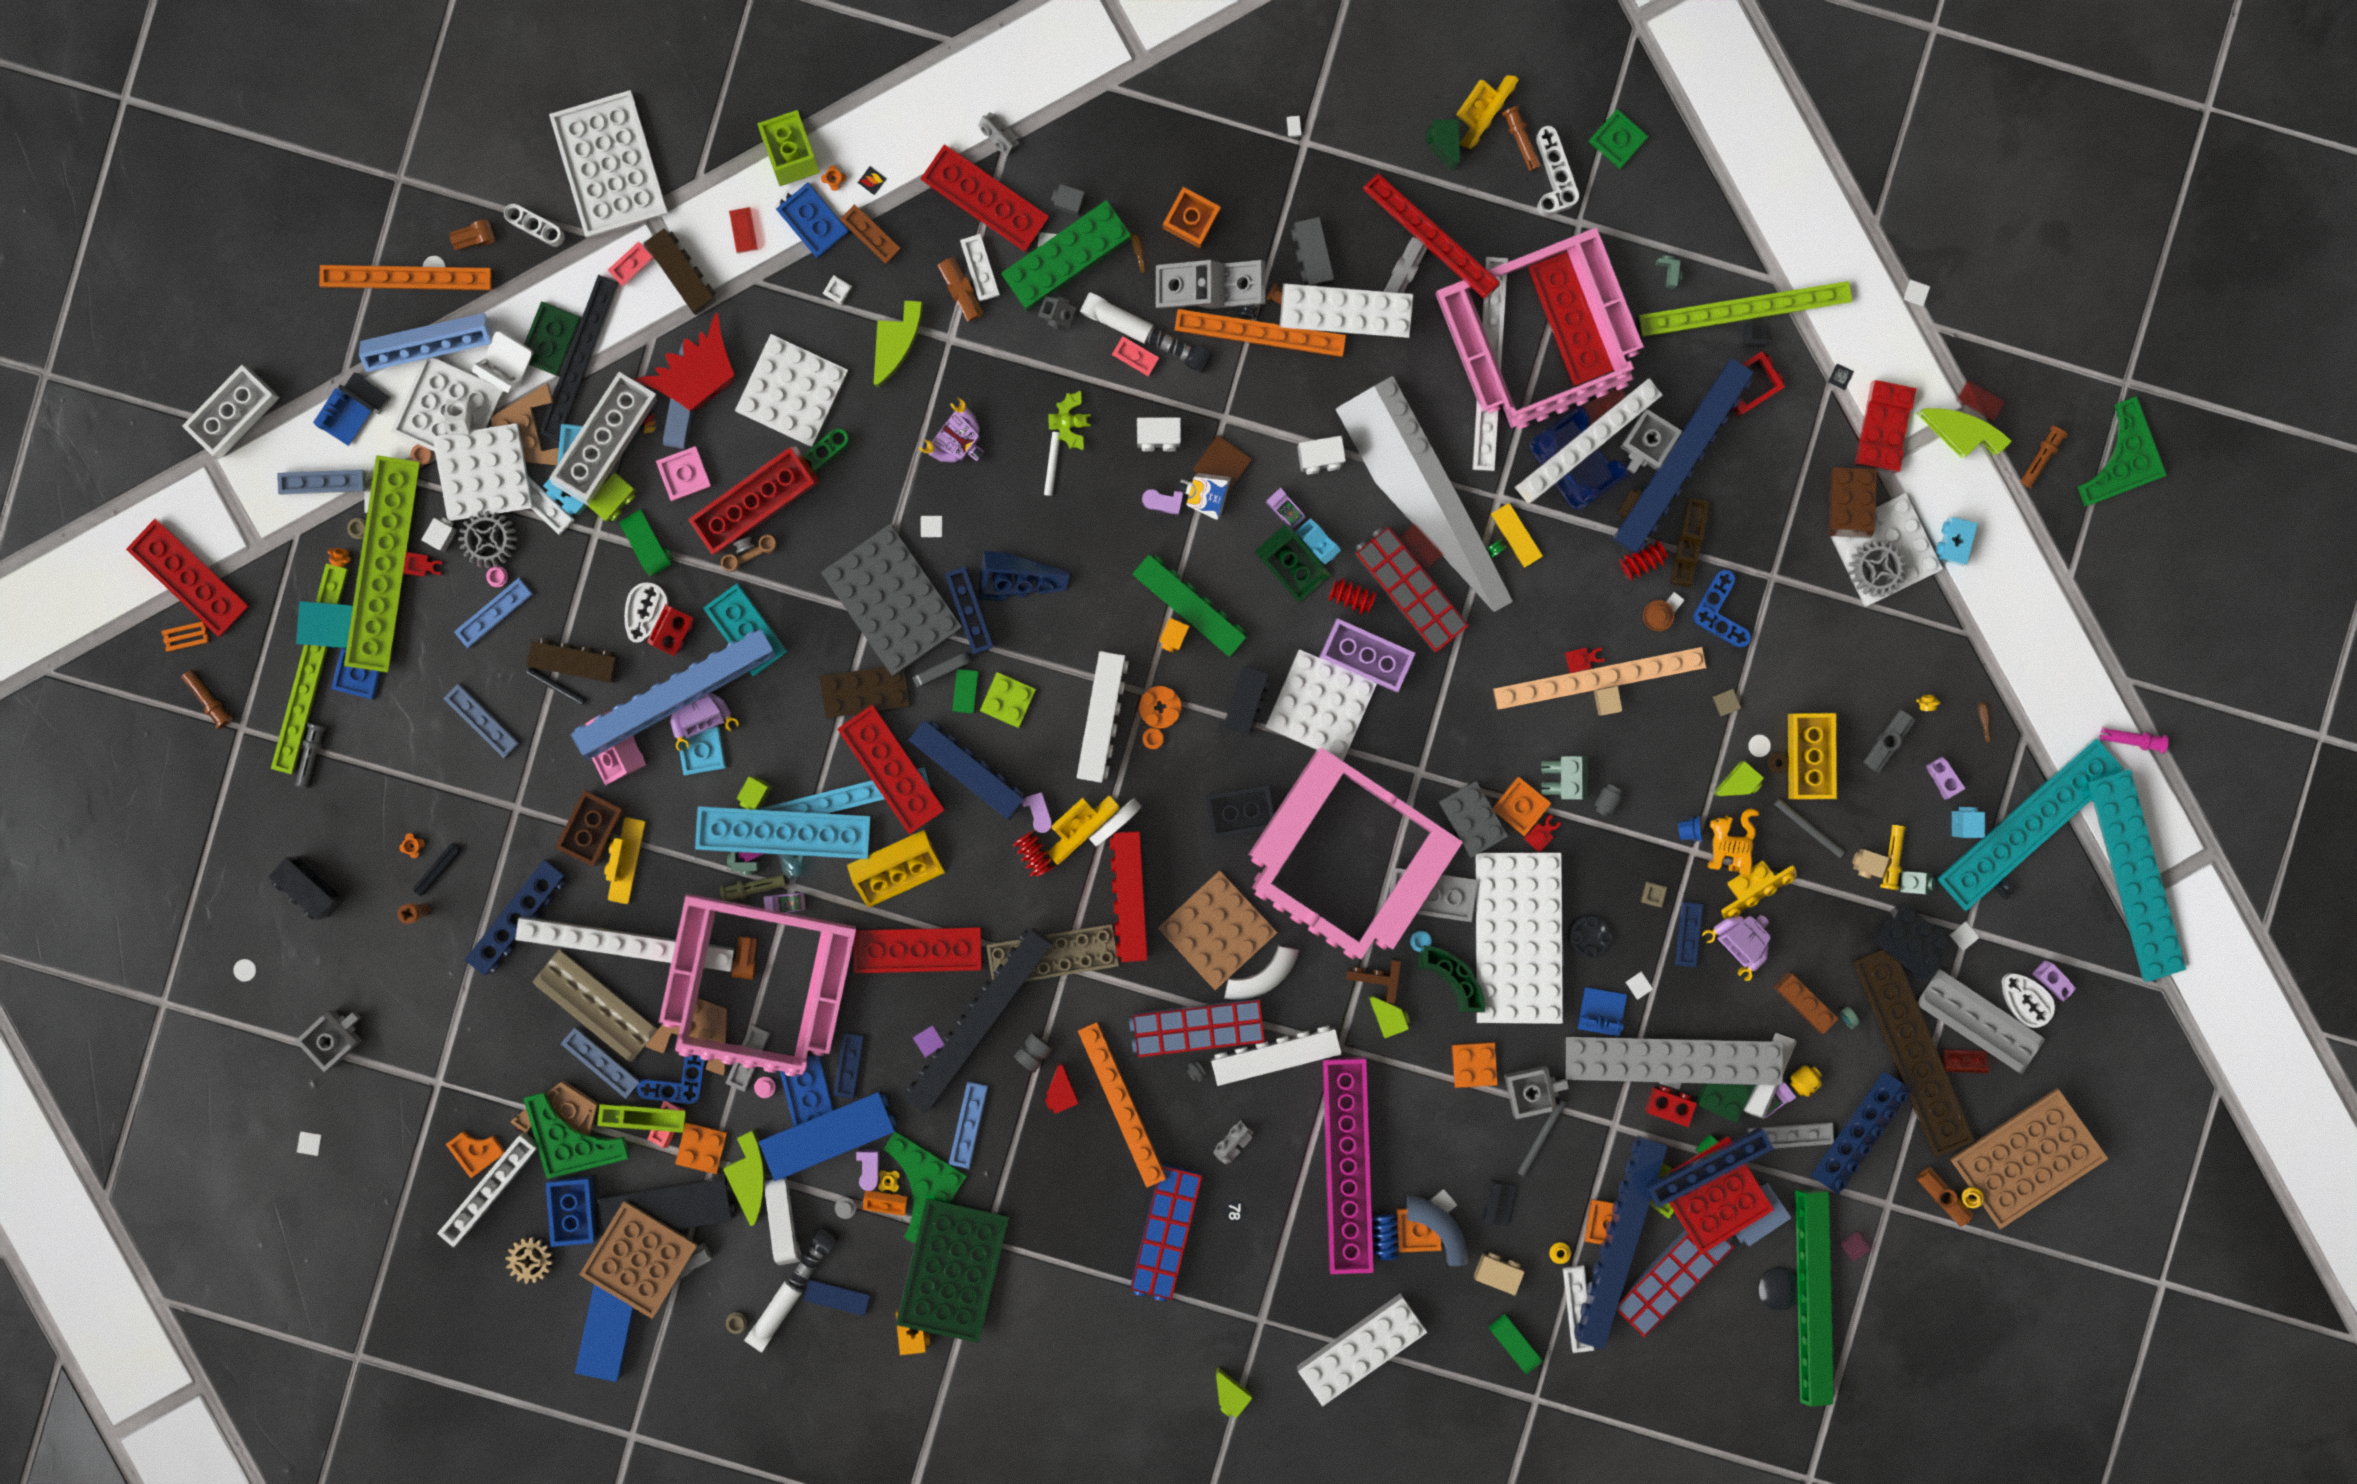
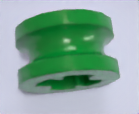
(1496, 548)

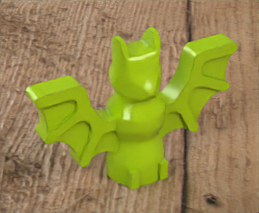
(1065, 421)

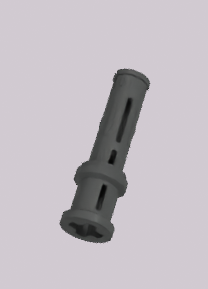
(315, 745)

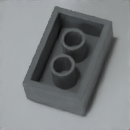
(1472, 819)

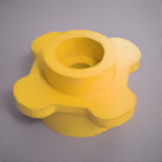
(1928, 702)
(893, 1176)

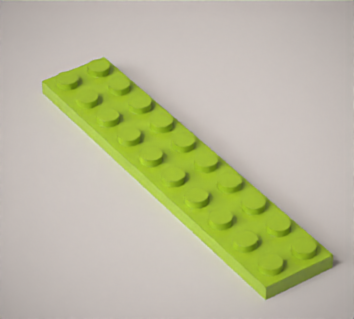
(381, 563)

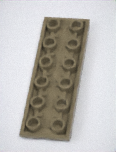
(1069, 954)
(595, 1005)

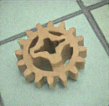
(520, 1259)

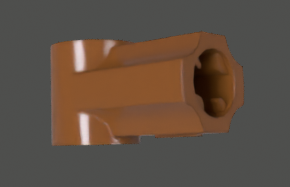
(479, 234)
(745, 965)

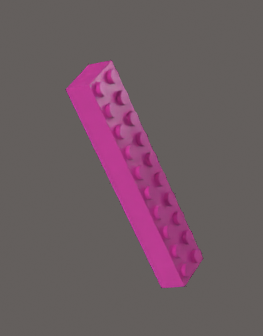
(1347, 1165)

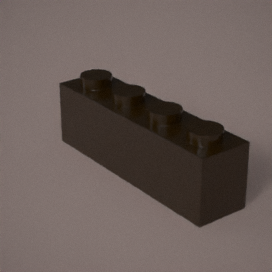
(680, 272)
(572, 661)

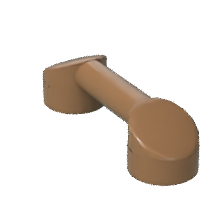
(732, 564)

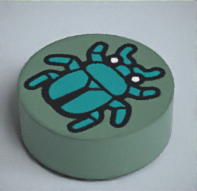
(1849, 1017)

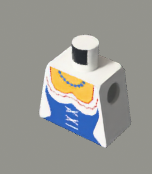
(1206, 493)

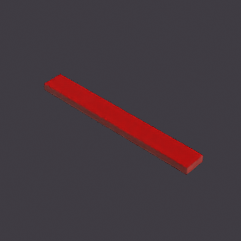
(1431, 236)

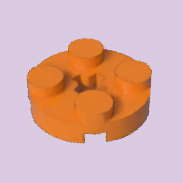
(1150, 699)

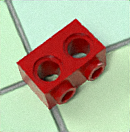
(664, 628)
(1669, 1110)

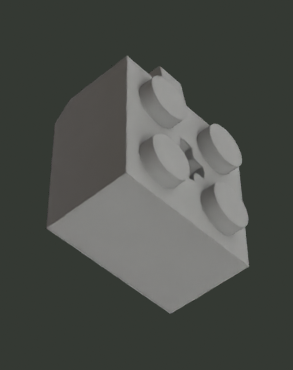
(1637, 442)
(342, 1038)
(1542, 1099)

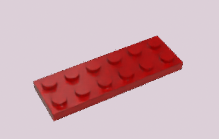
(984, 198)
(1570, 319)
(187, 577)
(891, 769)
(917, 950)

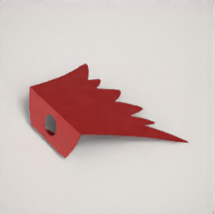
(698, 374)

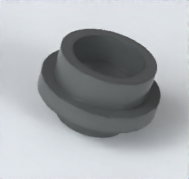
(1196, 1071)

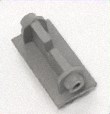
(991, 126)
(1226, 1149)

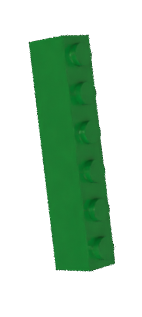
(1188, 605)

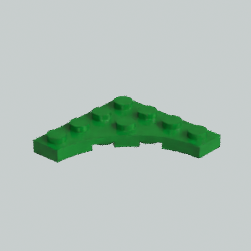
(2132, 461)
(565, 1148)
(927, 1175)

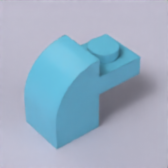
(1317, 541)

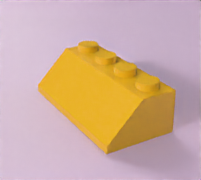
(895, 869)

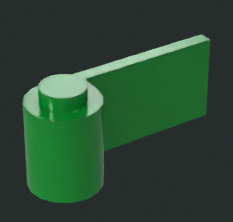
(645, 544)

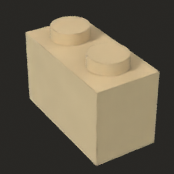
(1498, 1273)

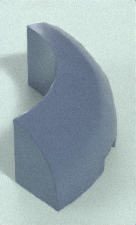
(1441, 1222)

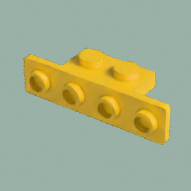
(1481, 108)
(1078, 825)
(624, 860)
(1757, 885)

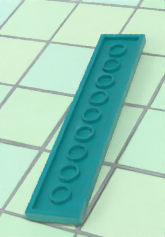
(2027, 826)
(2136, 875)

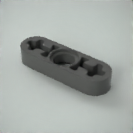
(942, 669)

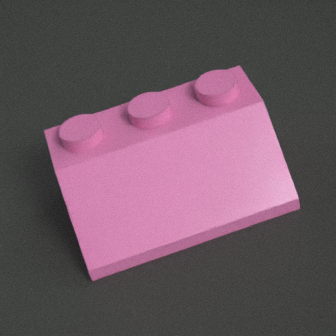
(618, 760)

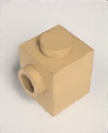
(1870, 864)

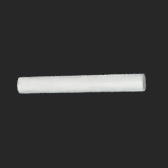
(1051, 470)

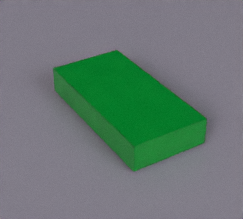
(965, 691)

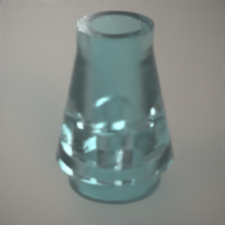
(790, 866)

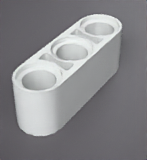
(527, 217)

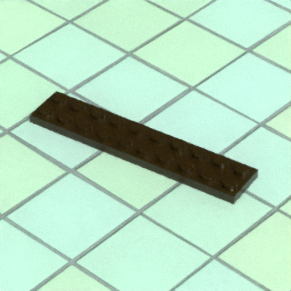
(1913, 1052)

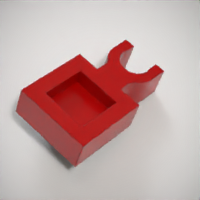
(417, 564)
(1580, 659)
(1540, 835)

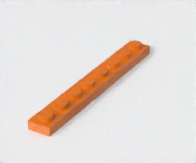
(405, 277)
(1259, 333)
(1122, 1104)

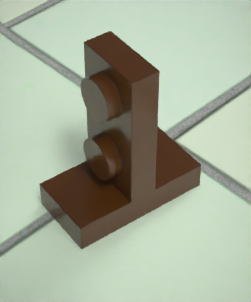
(1379, 977)

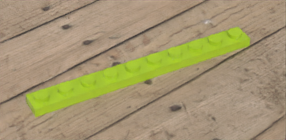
(1745, 309)
(306, 680)

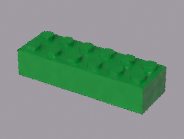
(1066, 255)

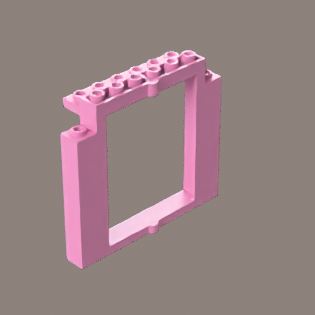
(1607, 309)
(1293, 820)
(822, 997)

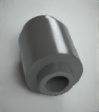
(1608, 800)

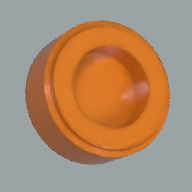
(1153, 738)

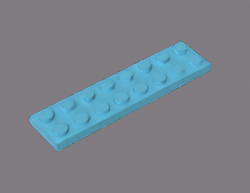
(782, 832)

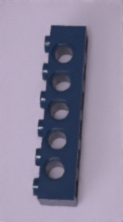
(478, 957)
(1851, 1137)

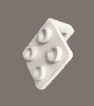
(504, 362)

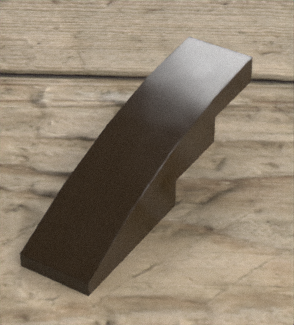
(1689, 542)

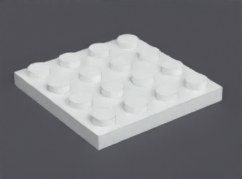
(791, 390)
(426, 401)
(483, 472)
(1900, 525)
(1320, 704)

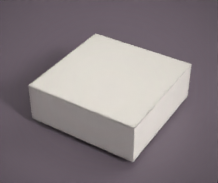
(837, 290)

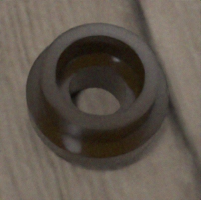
(1771, 762)

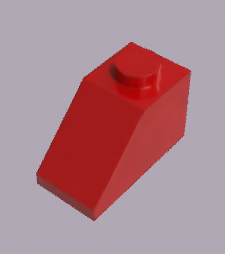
(1061, 1092)

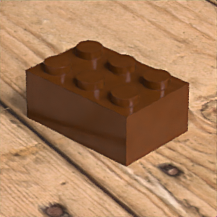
(1852, 502)
(590, 828)

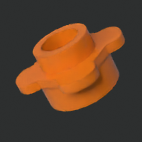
(827, 178)
(339, 557)
(410, 839)

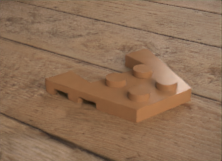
(522, 413)
(708, 1023)
(570, 1104)

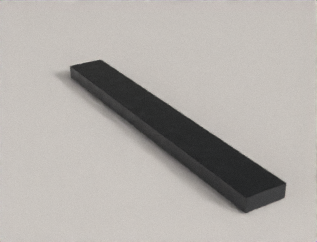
(579, 356)

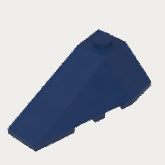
(1011, 575)

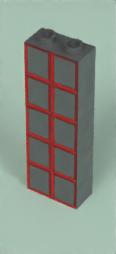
(1410, 588)

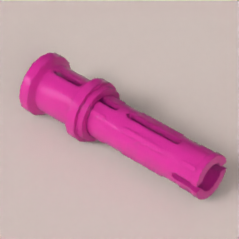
(2144, 740)

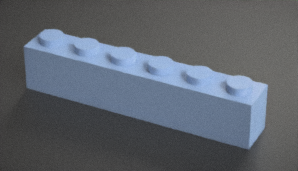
(425, 342)

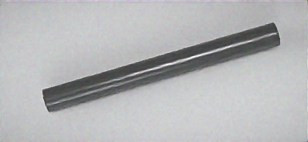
(1809, 827)
(1541, 1138)

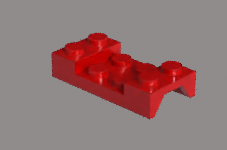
(1885, 426)

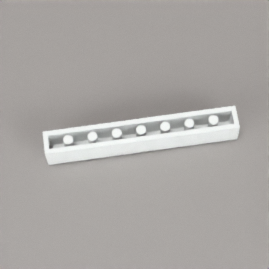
(1588, 441)

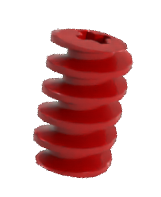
(1643, 560)
(1352, 596)
(1033, 854)

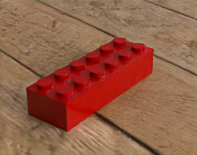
(754, 500)
(1130, 896)

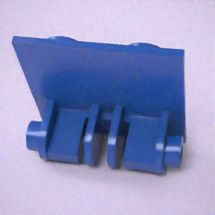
(342, 416)
(1602, 1011)

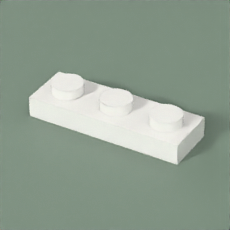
(979, 268)

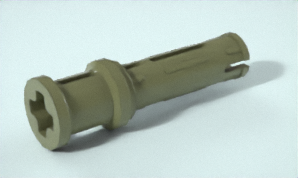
(742, 890)

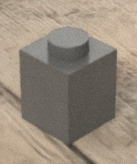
(1068, 199)

